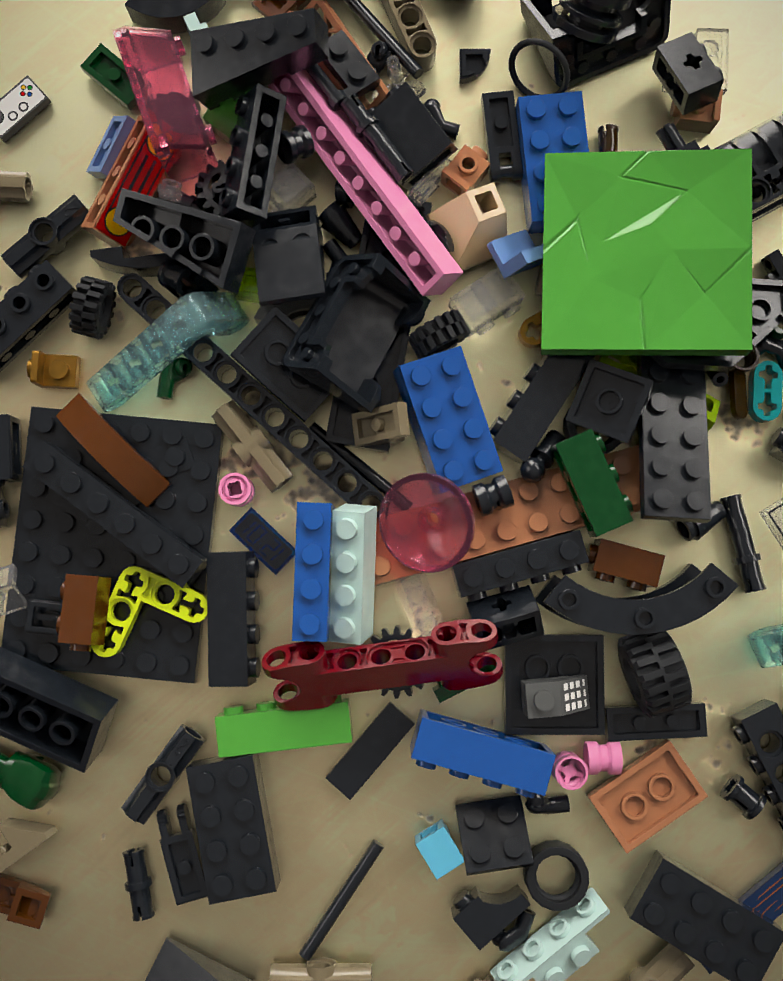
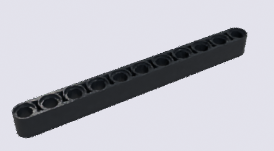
(150, 299)

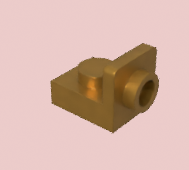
(54, 370)

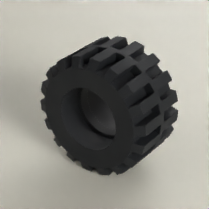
(655, 672)

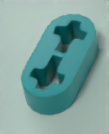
(771, 394)

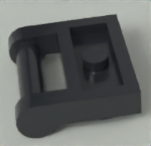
(348, 68)

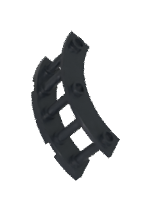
(668, 607)

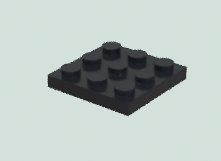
(555, 657)

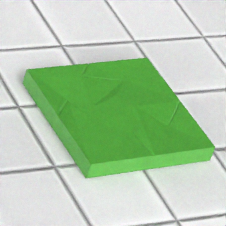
(647, 253)

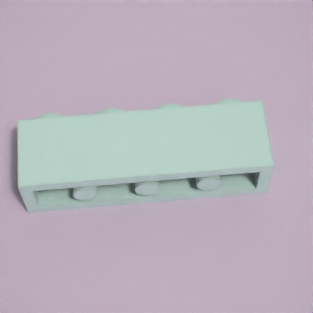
(352, 573)

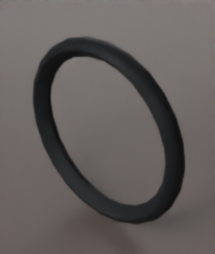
(539, 42)

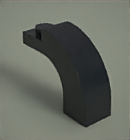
(170, 13)

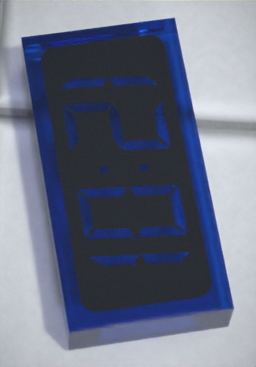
(264, 540)

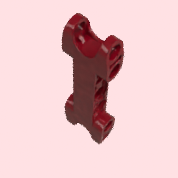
(446, 656)

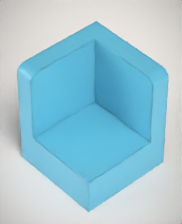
(438, 849)

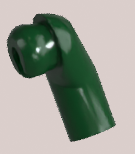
(173, 373)

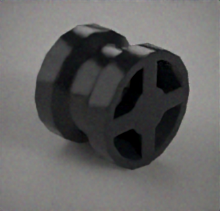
(295, 144)

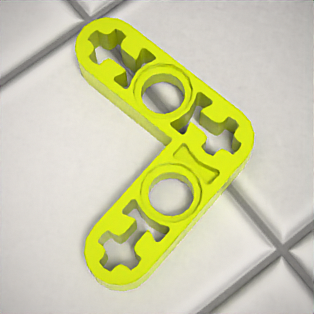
(146, 593)

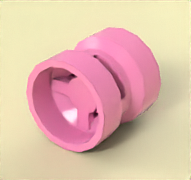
(238, 494)
(603, 757)
(571, 775)

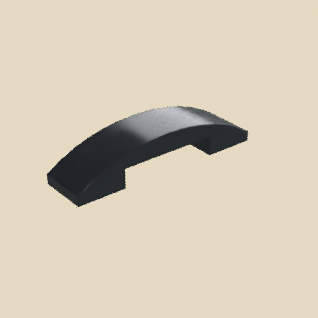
(119, 261)

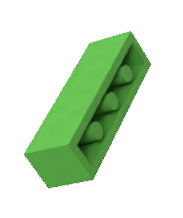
(277, 730)

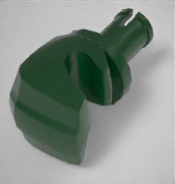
(28, 779)

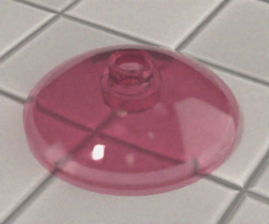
(408, 525)

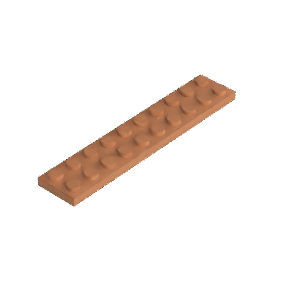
(537, 514)

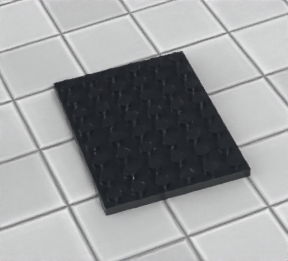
(62, 540)

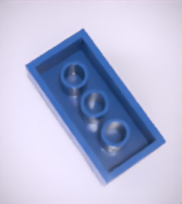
(546, 126)
(448, 417)
(481, 753)

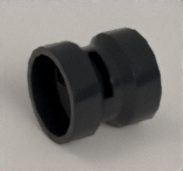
(493, 495)

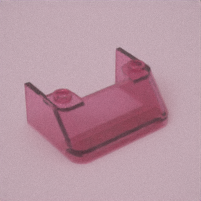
(166, 100)

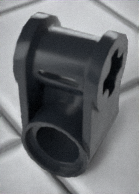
(182, 280)

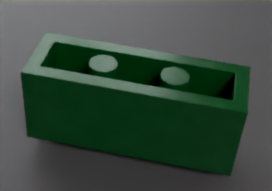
(592, 483)

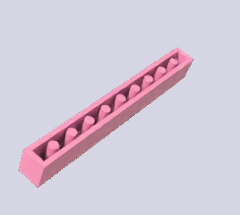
(369, 186)

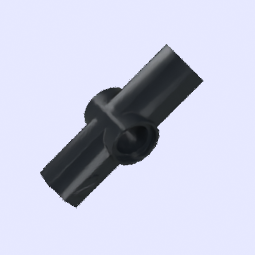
(32, 250)
(151, 788)

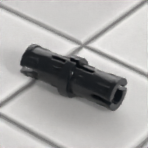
(138, 884)

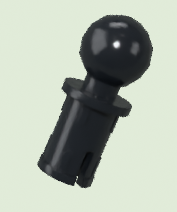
(541, 458)

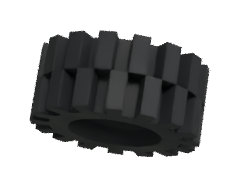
(92, 307)
(439, 334)

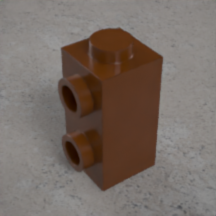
(624, 562)
(83, 611)

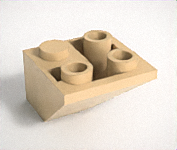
(473, 222)

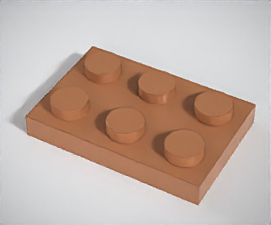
(647, 795)

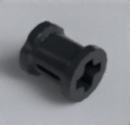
(743, 797)

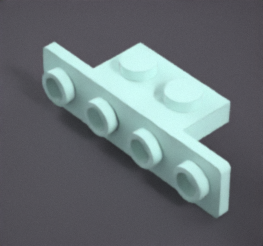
(557, 947)

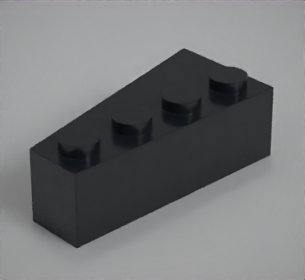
(254, 51)
(198, 239)

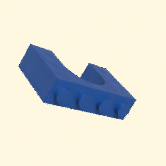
(312, 572)

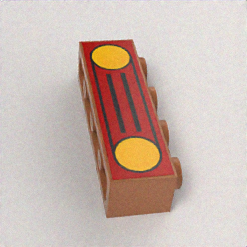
(135, 170)

